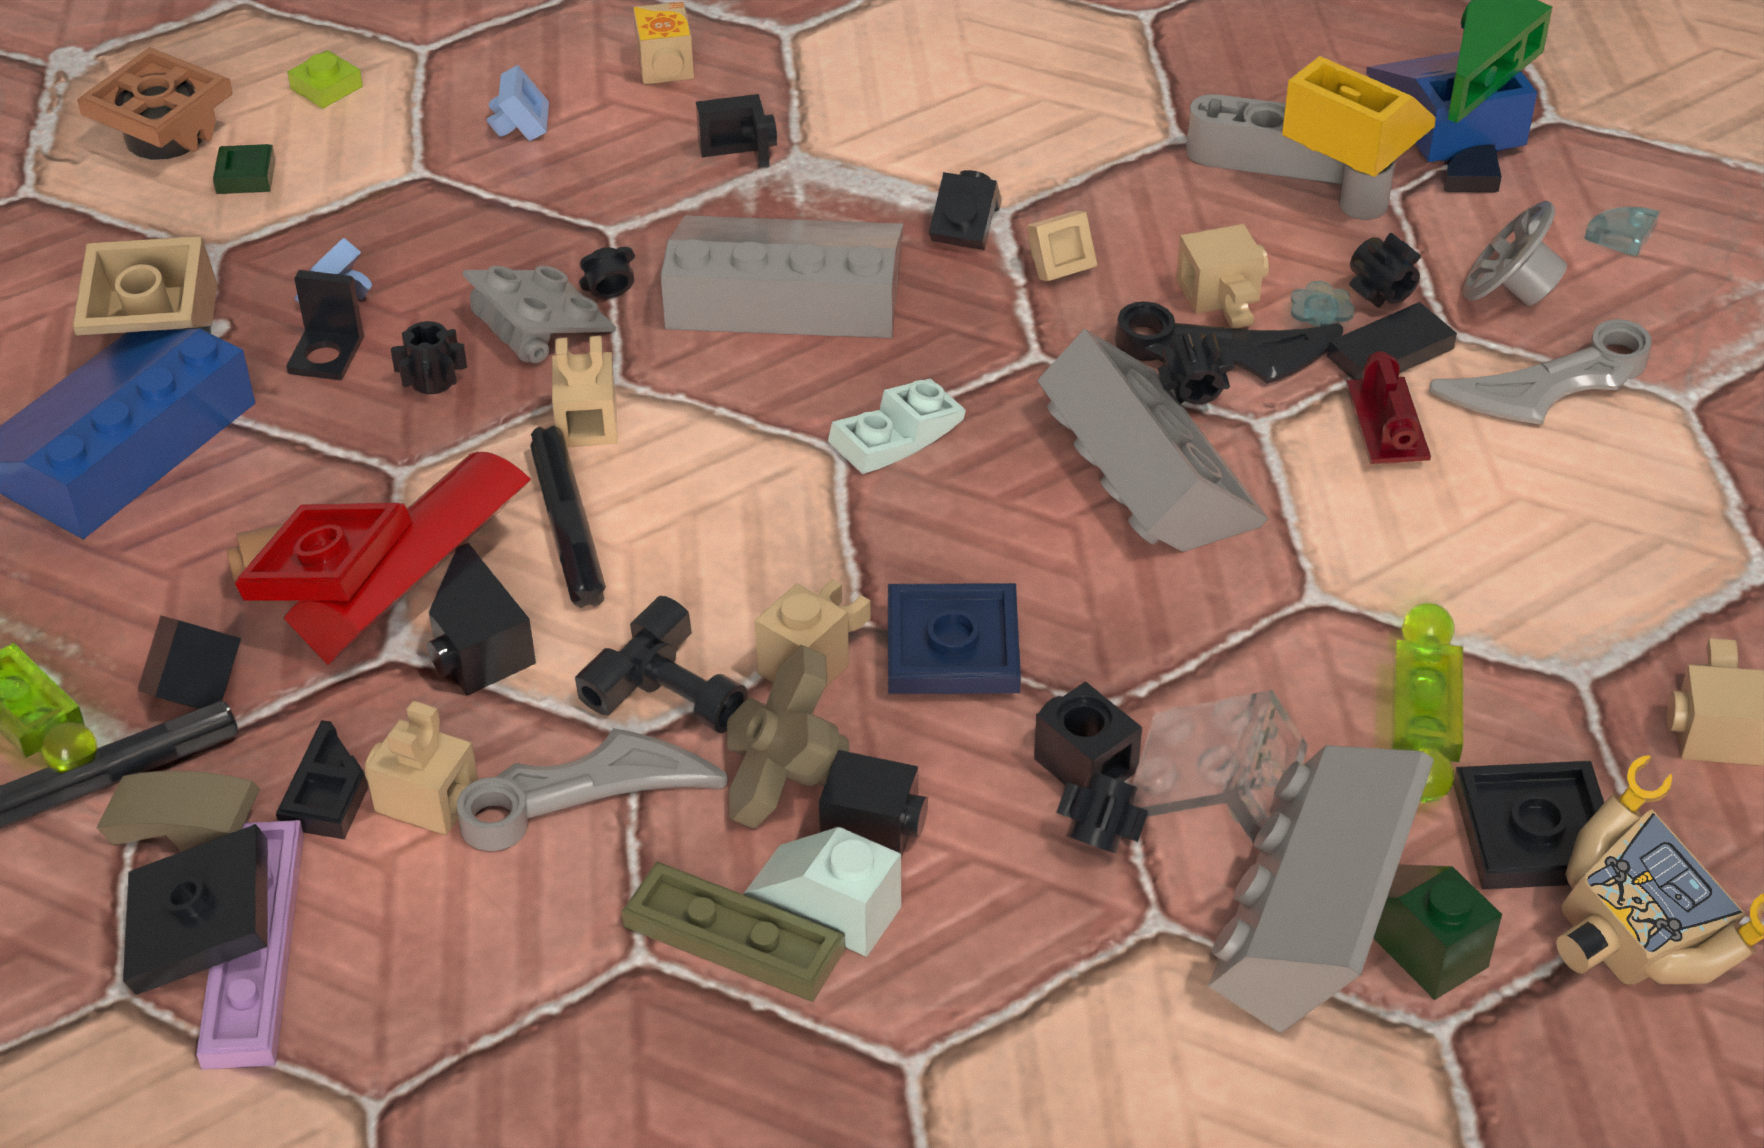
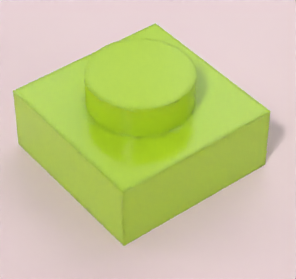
(325, 78)

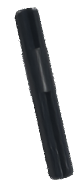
(567, 517)
(123, 757)

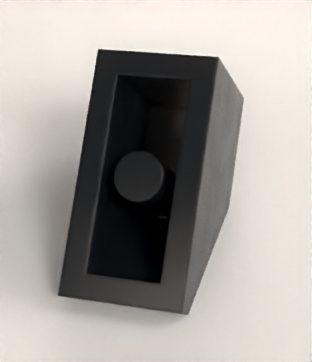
(477, 626)

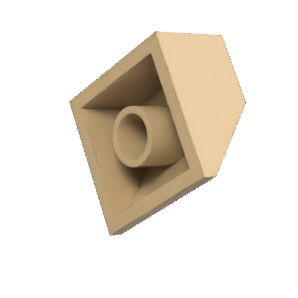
(145, 286)

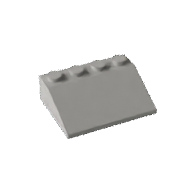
(782, 276)

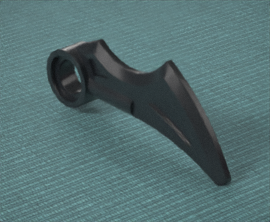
(1263, 352)

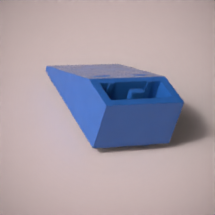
(1499, 120)

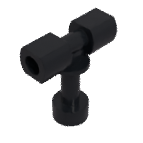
(650, 663)

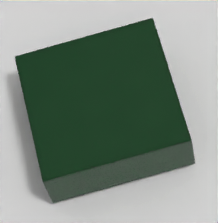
(244, 169)

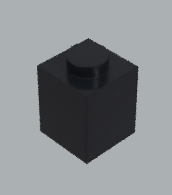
(873, 800)

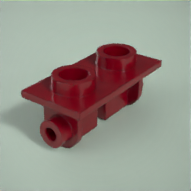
(1387, 413)

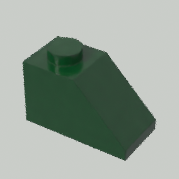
(1437, 927)

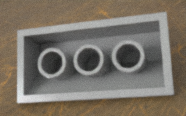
(1146, 447)
(1318, 880)

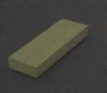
(734, 931)

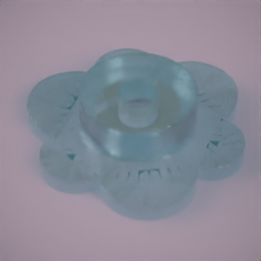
(1321, 304)

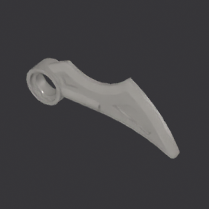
(1532, 391)
(618, 766)

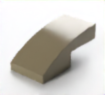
(177, 804)

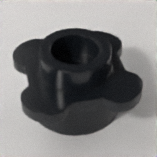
(607, 272)

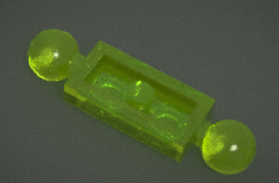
(1429, 694)
(41, 715)

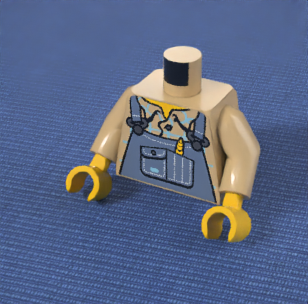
(1648, 900)

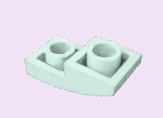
(906, 423)

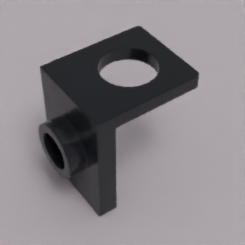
(329, 320)

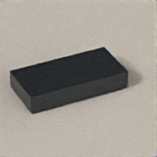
(1408, 335)

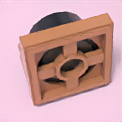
(157, 104)

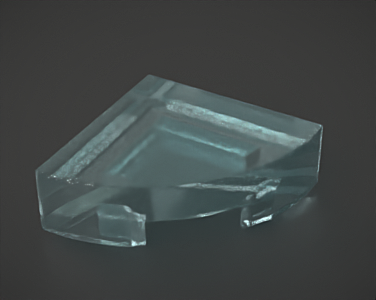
(1623, 228)

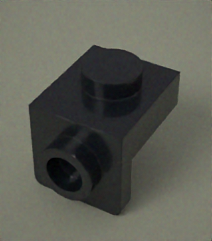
(735, 127)
(965, 209)

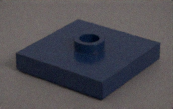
(953, 638)

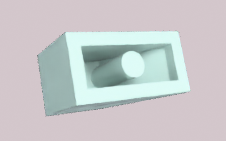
(835, 883)

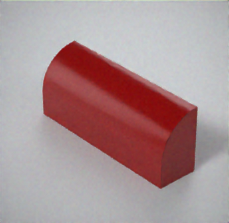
(441, 522)

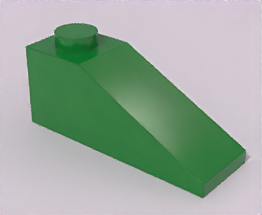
(1495, 46)

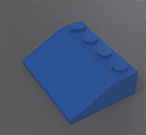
(121, 424)

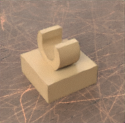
(1061, 245)

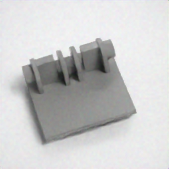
(530, 306)

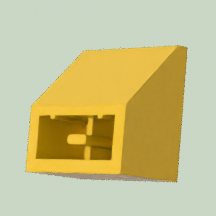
(1352, 116)

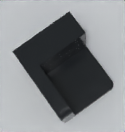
(188, 663)

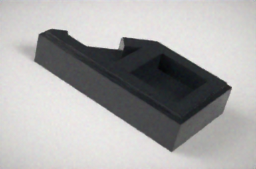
(325, 787)

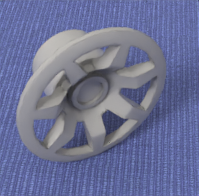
(1525, 265)

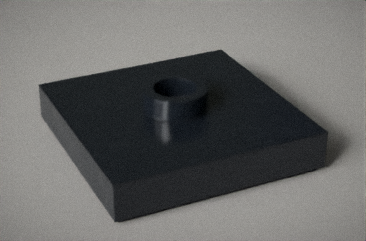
(196, 909)

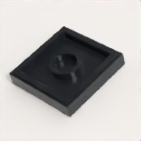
(1525, 819)

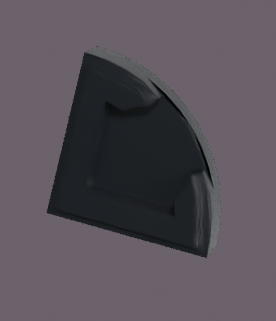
(1474, 170)

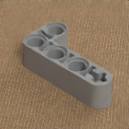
(1249, 138)

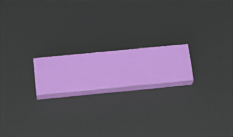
(248, 993)

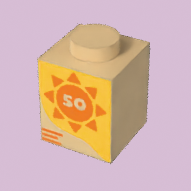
(663, 42)

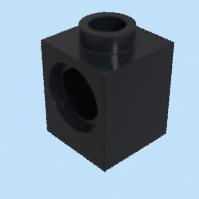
(1086, 734)

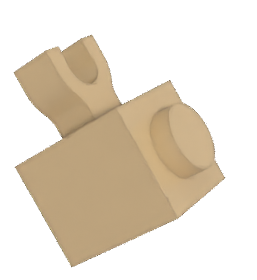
(1222, 272)
(584, 395)
(810, 621)
(1719, 709)
(420, 771)

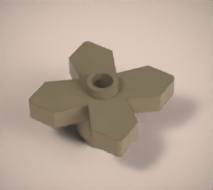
(782, 739)

